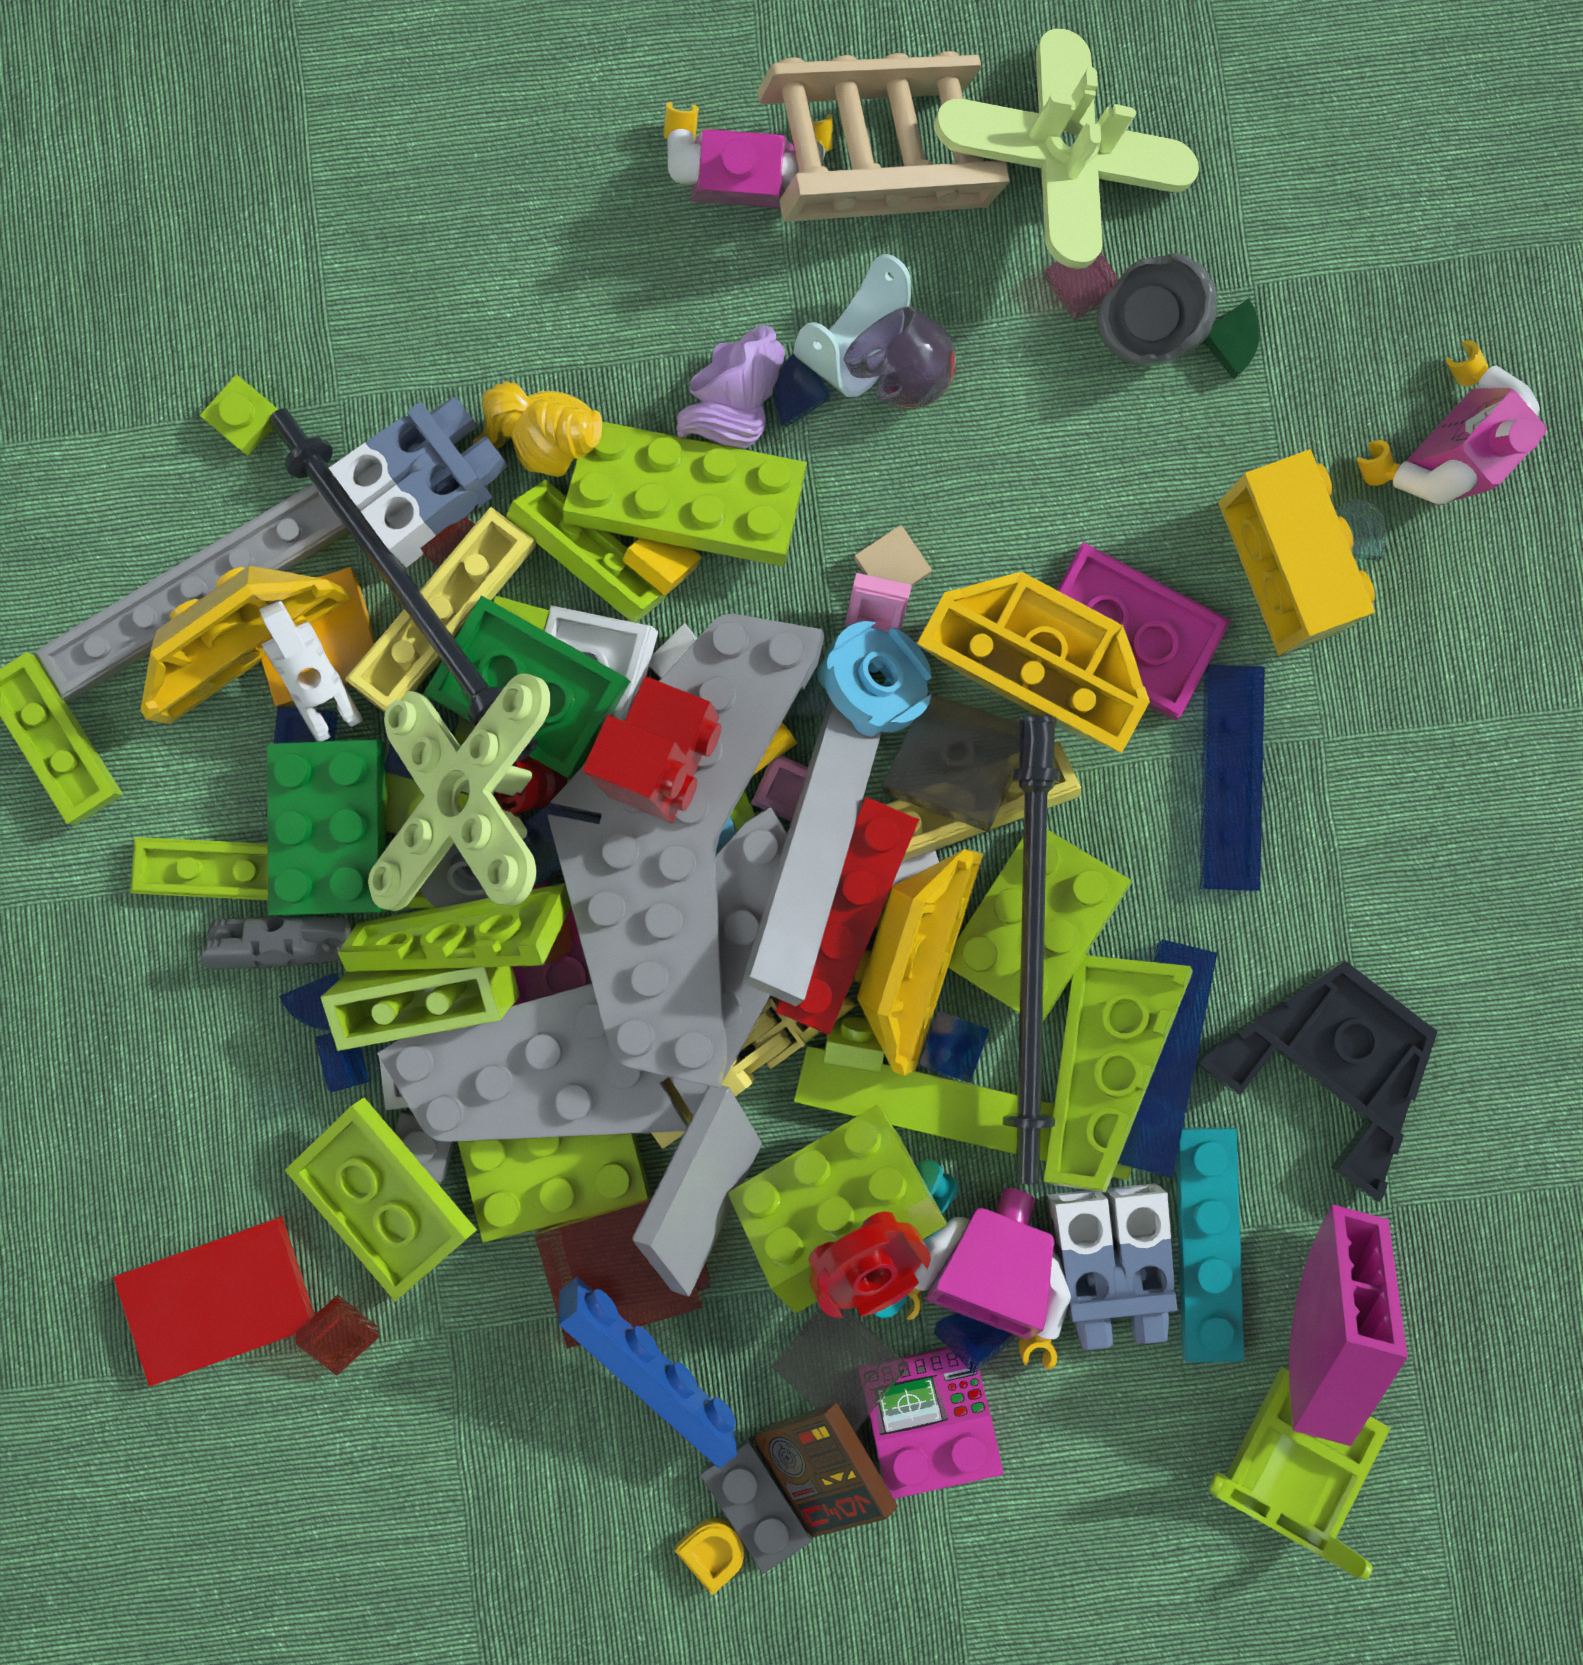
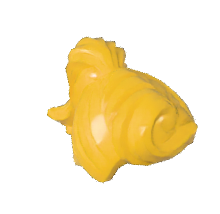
(544, 427)

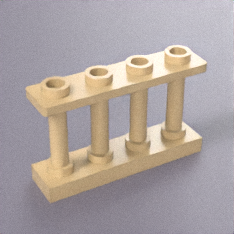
(868, 187)

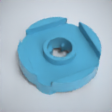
(858, 696)

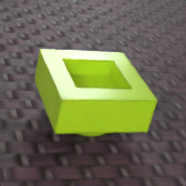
(240, 415)
(854, 1045)

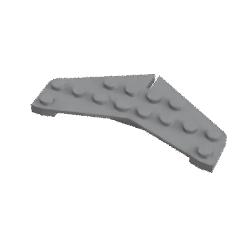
(650, 885)
(549, 1058)

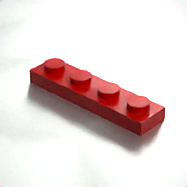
(864, 884)

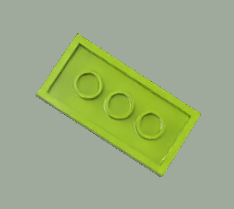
(687, 494)

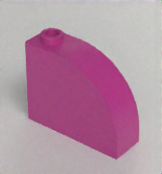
(1345, 1327)

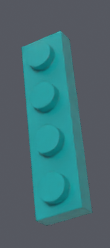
(1209, 1245)

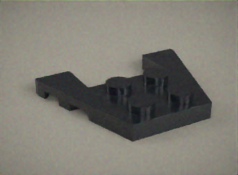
(1353, 1045)

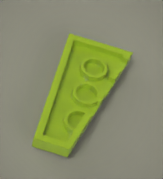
(460, 935)
(1109, 1052)

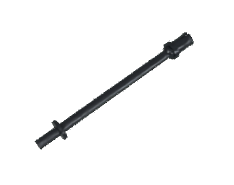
(310, 459)
(1036, 779)

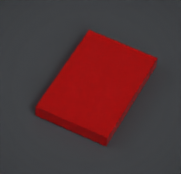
(214, 1301)

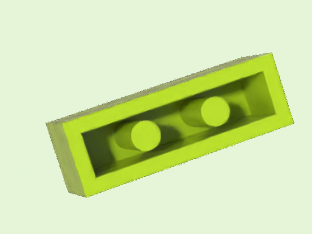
(410, 1003)

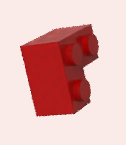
(655, 750)

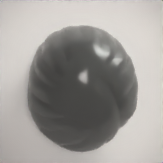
(1158, 310)

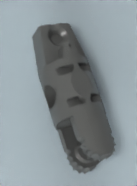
(273, 941)

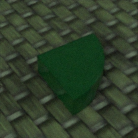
(1235, 338)

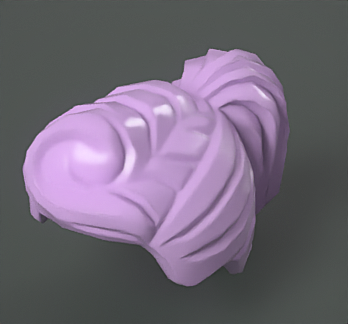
(734, 390)

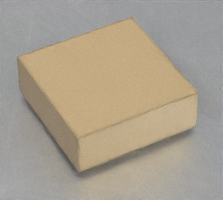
(894, 559)

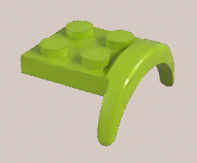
(1300, 1480)

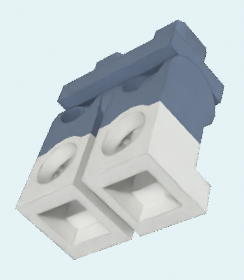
(416, 480)
(1118, 1282)

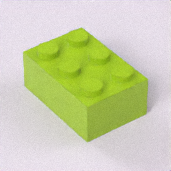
(828, 1194)

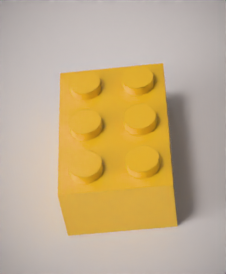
(1296, 552)

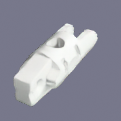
(295, 650)

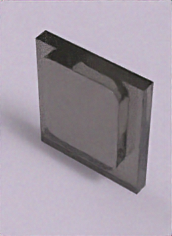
(840, 1364)

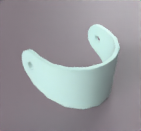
(874, 300)

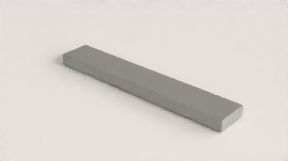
(128, 627)
(811, 860)

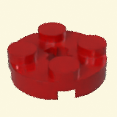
(868, 1266)

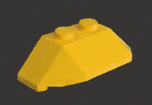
(223, 635)
(1042, 655)
(913, 954)

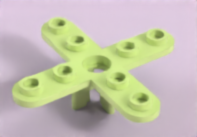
(1072, 173)
(442, 769)

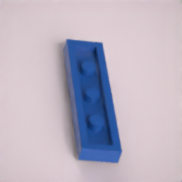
(640, 1365)

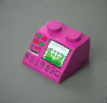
(935, 1427)

